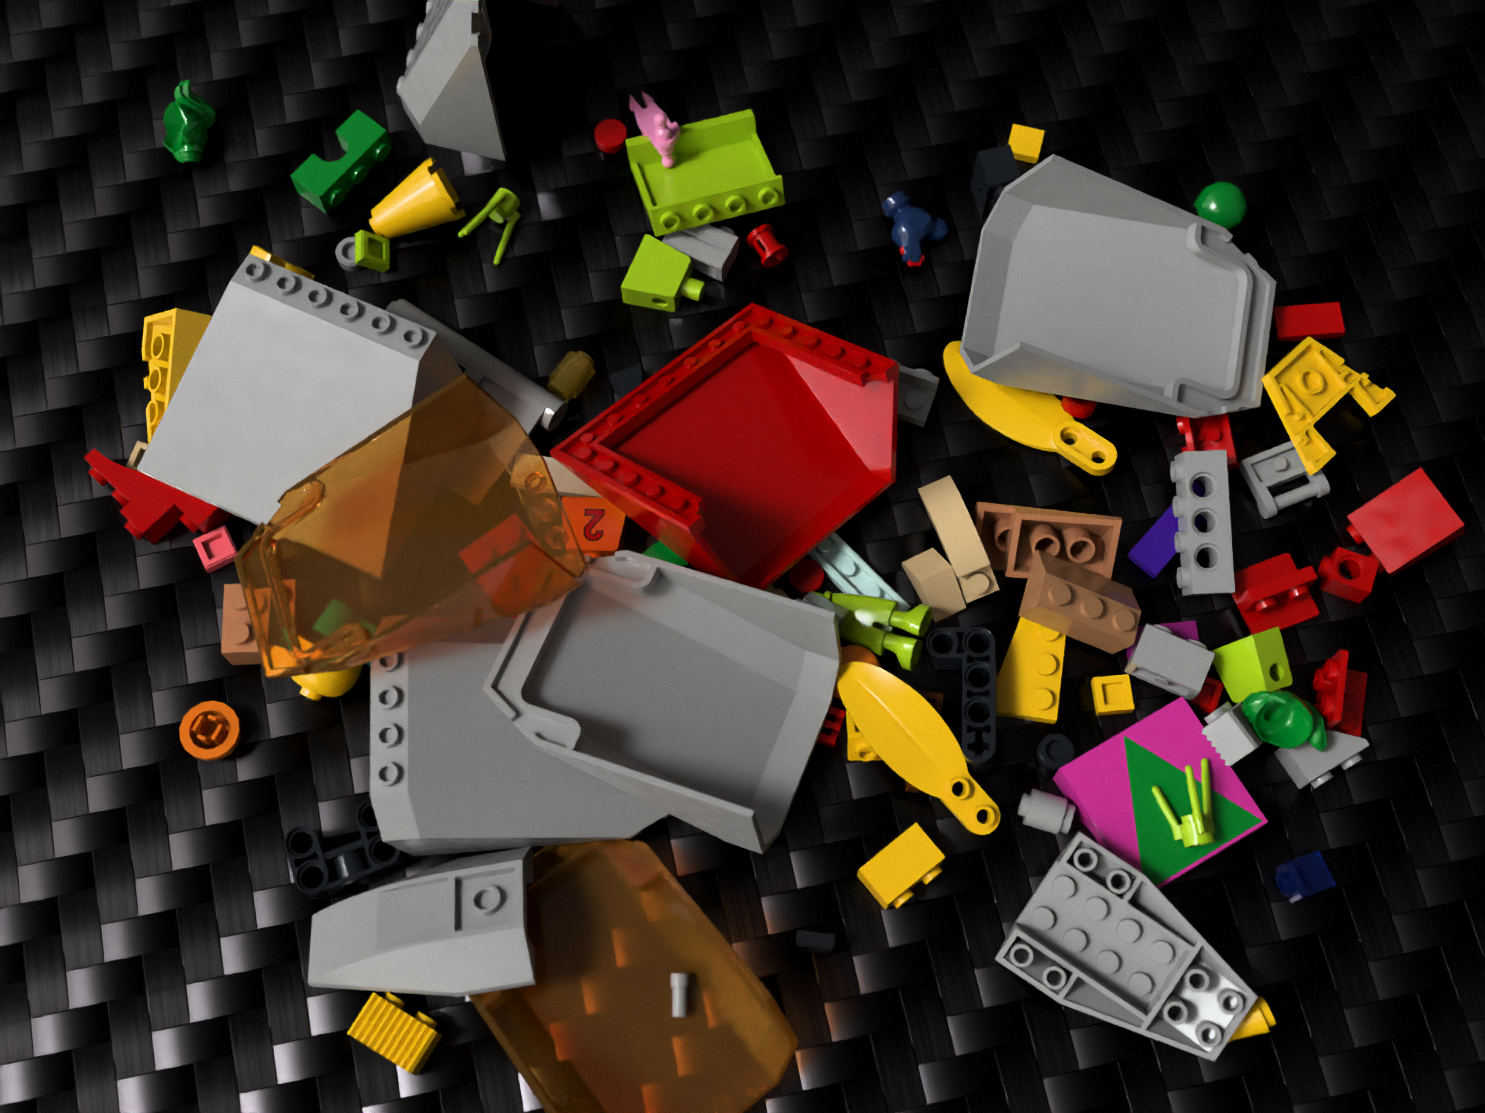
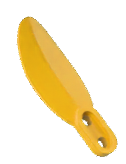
(1028, 416)
(913, 741)

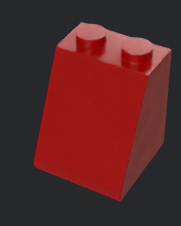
(1405, 523)

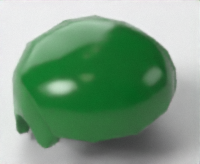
(1222, 204)

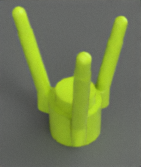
(500, 208)
(1198, 827)

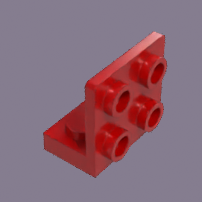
(1340, 695)

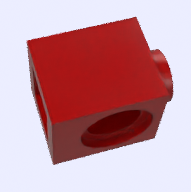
(1360, 567)

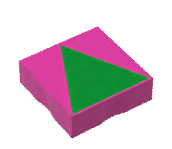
(1117, 801)

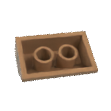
(1080, 604)

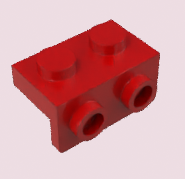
(1209, 434)

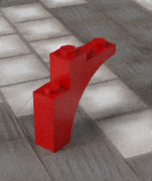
(151, 504)

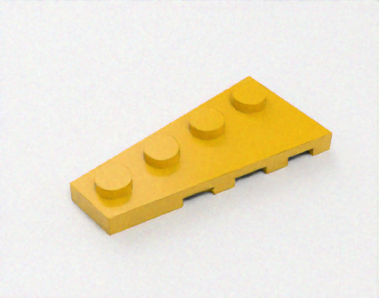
(1031, 674)

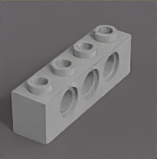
(1214, 506)

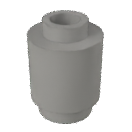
(1046, 812)

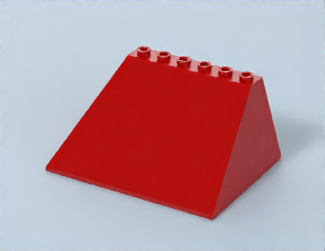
(747, 445)

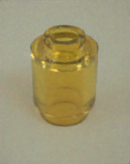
(571, 375)

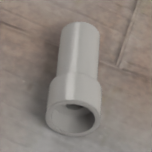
(679, 983)

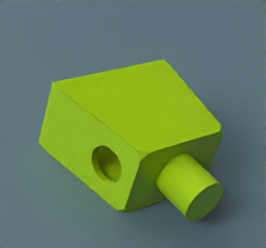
(660, 277)
(1253, 664)

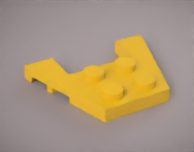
(1307, 386)

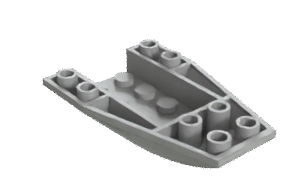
(432, 932)
(1124, 954)

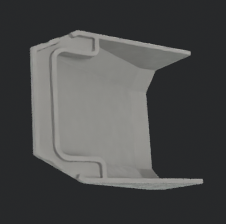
(448, 80)
(1115, 298)
(676, 690)
(462, 775)

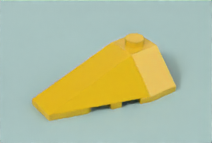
(168, 347)

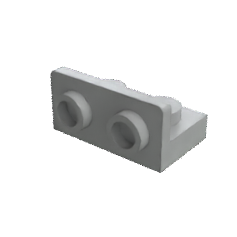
(915, 394)

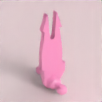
(657, 127)

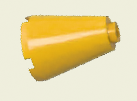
(417, 204)

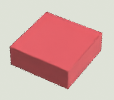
(216, 548)

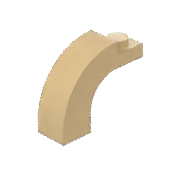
(959, 538)

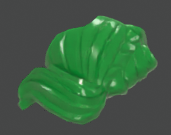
(187, 124)
(1285, 719)

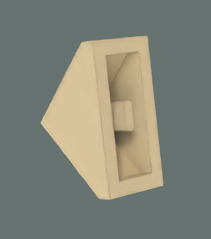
(935, 584)

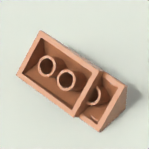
(1015, 532)

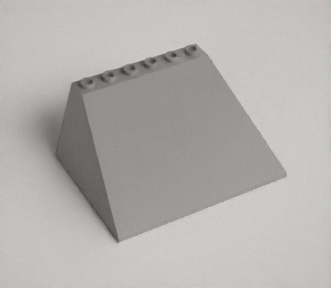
(286, 388)

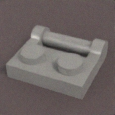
(1276, 468)

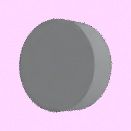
(346, 255)

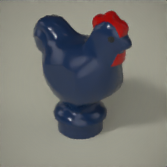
(912, 227)

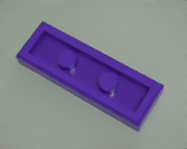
(1158, 545)

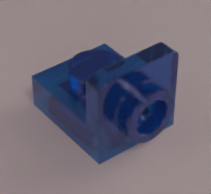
(1304, 877)

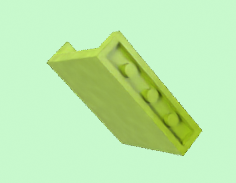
(714, 176)

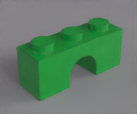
(329, 182)

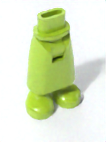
(872, 623)

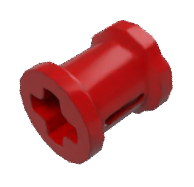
(767, 246)

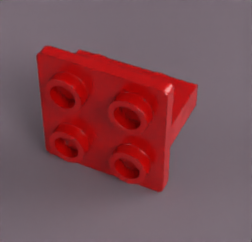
(1274, 594)

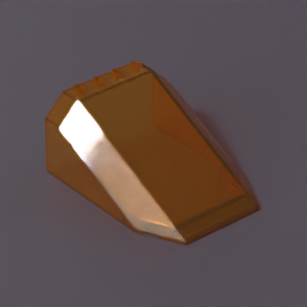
(409, 539)
(600, 1016)

